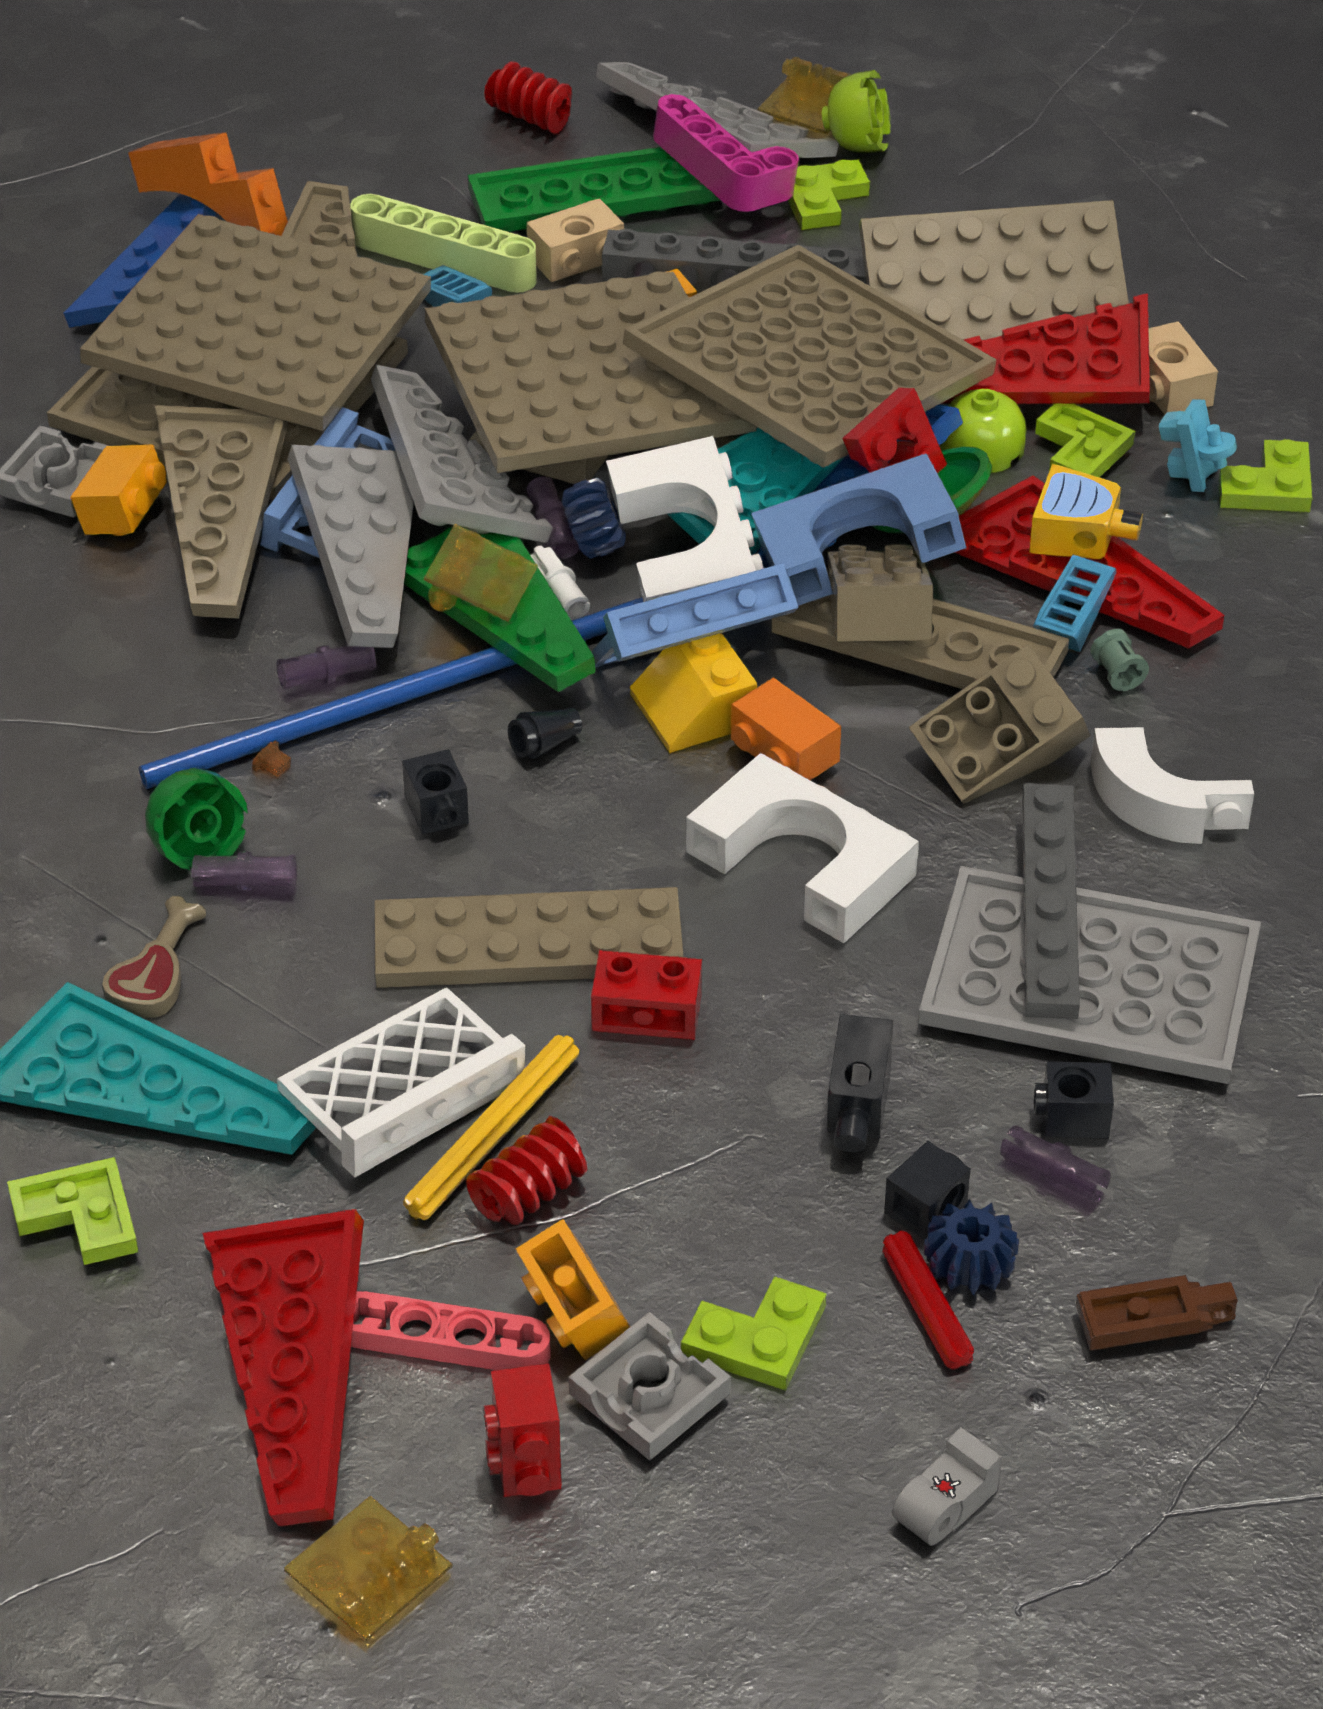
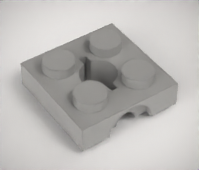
(51, 456)
(658, 1412)

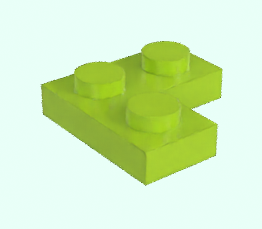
(819, 189)
(1088, 440)
(1278, 486)
(82, 1196)
(758, 1346)

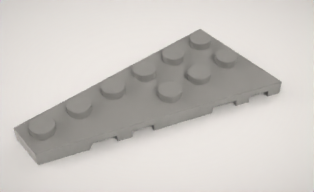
(745, 124)
(445, 473)
(361, 530)

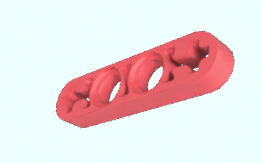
(445, 1324)

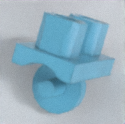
(1202, 444)

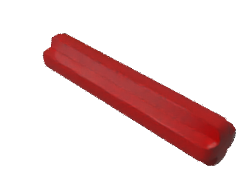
(928, 1300)

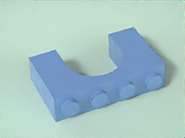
(896, 496)

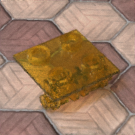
(802, 94)
(478, 574)
(369, 1567)

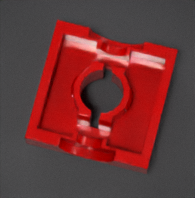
(896, 418)

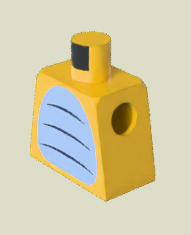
(1080, 515)

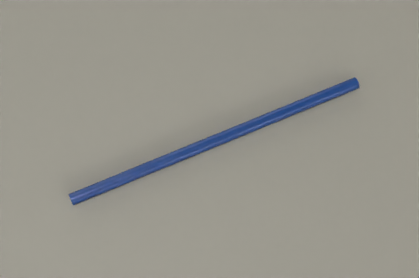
(350, 707)

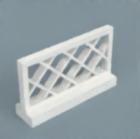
(428, 1101)

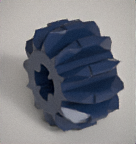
(593, 518)
(971, 1246)

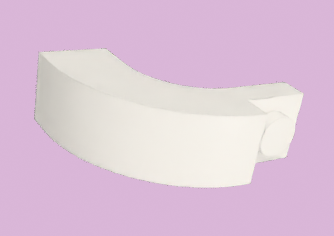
(1160, 801)

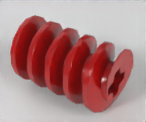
(529, 96)
(527, 1172)

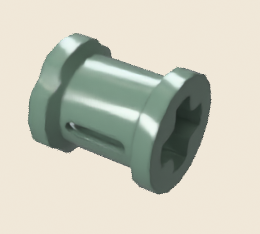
(1123, 666)

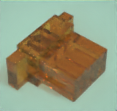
(271, 759)

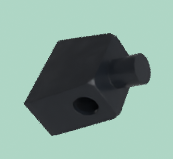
(859, 1092)

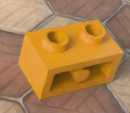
(119, 489)
(573, 1289)

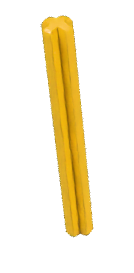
(490, 1127)

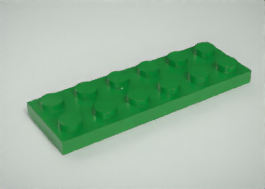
(622, 180)

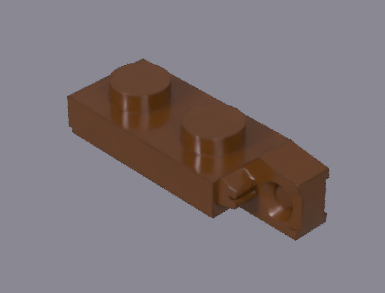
(1153, 1310)

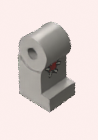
(949, 1488)

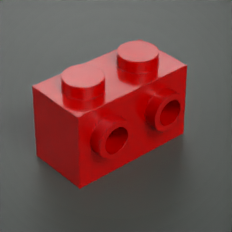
(646, 995)
(523, 1431)

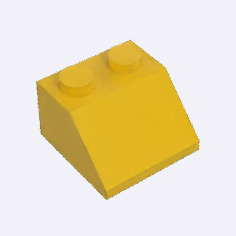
(691, 691)

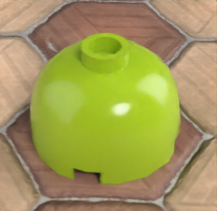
(858, 113)
(991, 424)

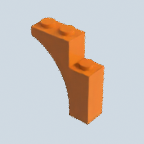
(207, 172)

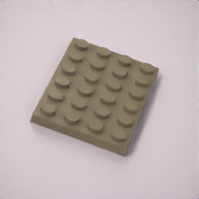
(997, 265)

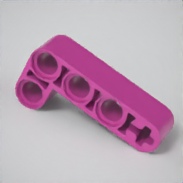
(720, 161)

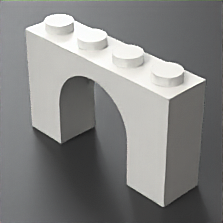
(692, 481)
(775, 801)

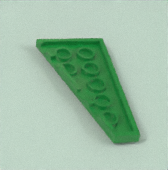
(538, 632)

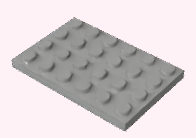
(1154, 978)

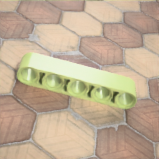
(441, 239)

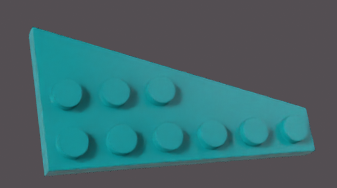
(765, 476)
(119, 1068)

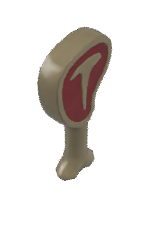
(152, 979)

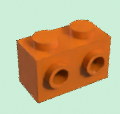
(785, 729)

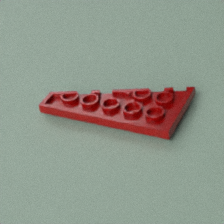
(1073, 358)
(1140, 594)
(289, 1333)

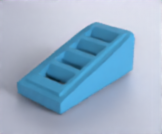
(454, 286)
(1091, 605)

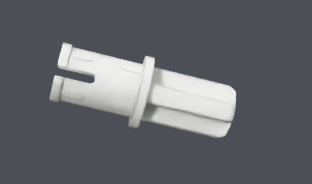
(562, 582)

